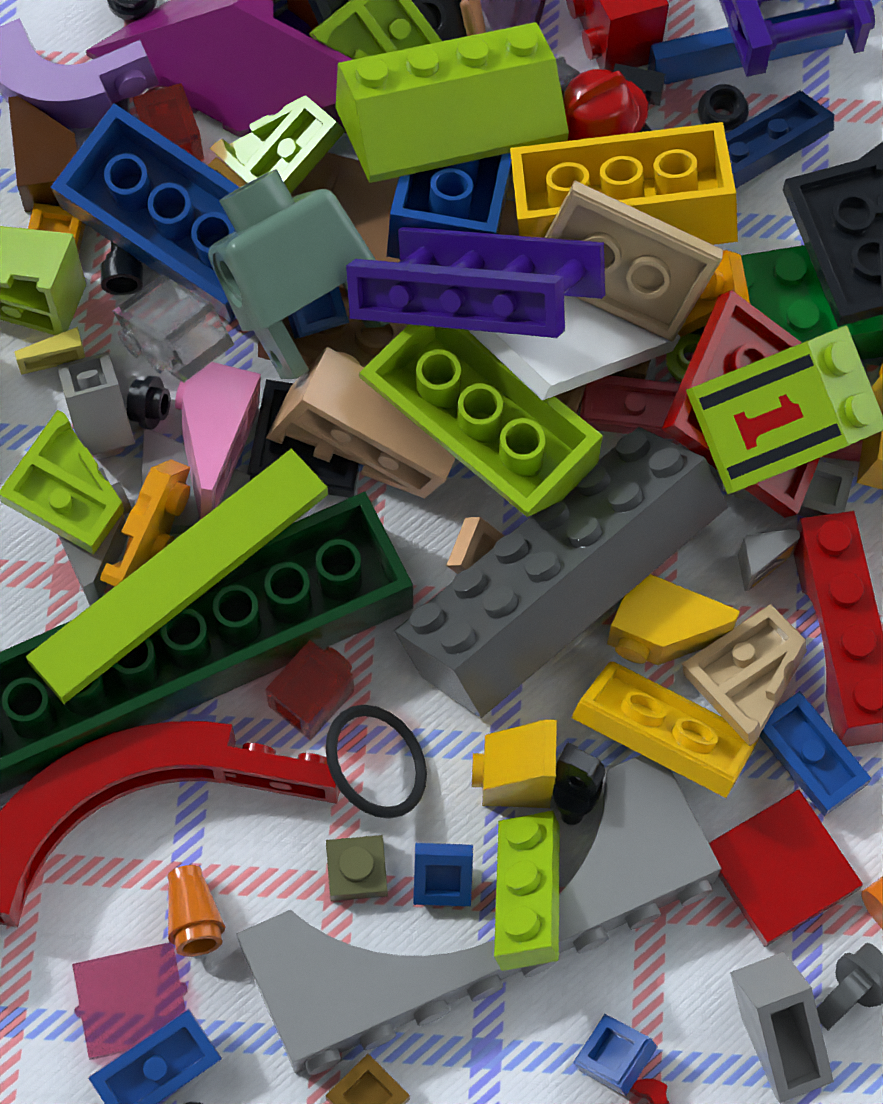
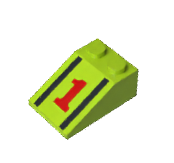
(786, 409)

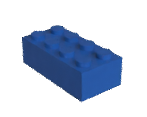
(150, 201)

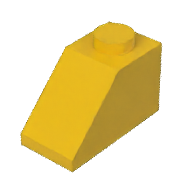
(667, 622)
(517, 766)

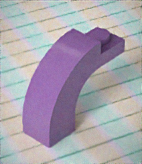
(71, 93)

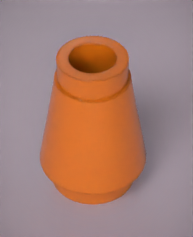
(192, 913)

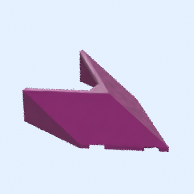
(232, 59)

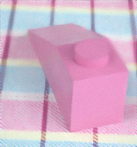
(216, 421)

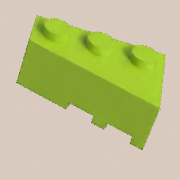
(39, 279)

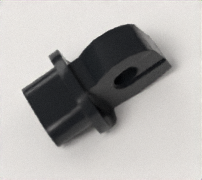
(577, 783)

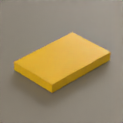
(664, 728)

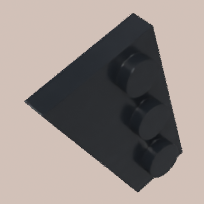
(843, 233)

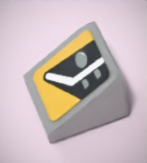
(764, 553)

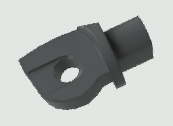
(859, 982)

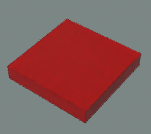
(783, 868)

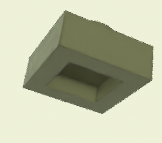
(356, 868)

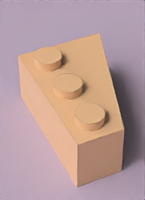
(350, 419)

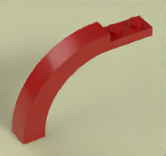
(127, 762)

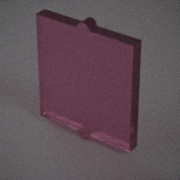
(127, 997)

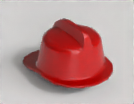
(603, 105)

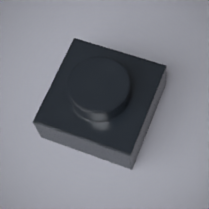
(648, 81)

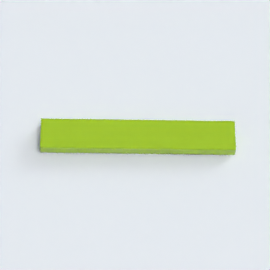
(177, 576)

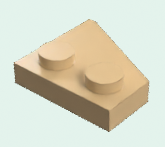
(748, 670)

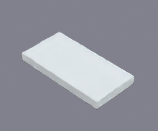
(587, 350)

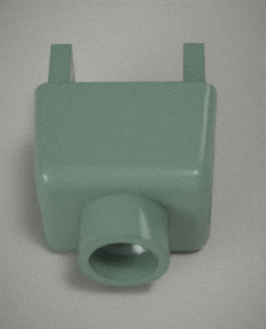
(283, 260)

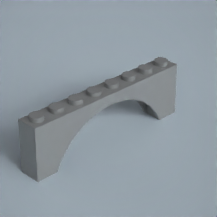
(342, 996)

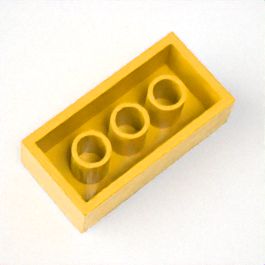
(666, 173)

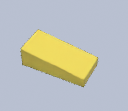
(50, 352)

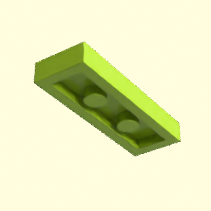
(527, 891)

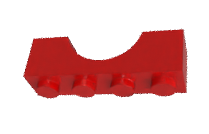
(839, 585)

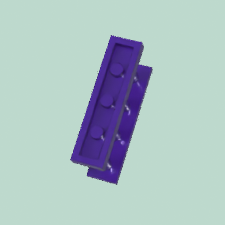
(757, 37)
(477, 281)

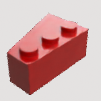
(620, 29)

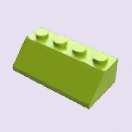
(451, 101)
(485, 415)

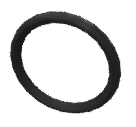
(340, 780)

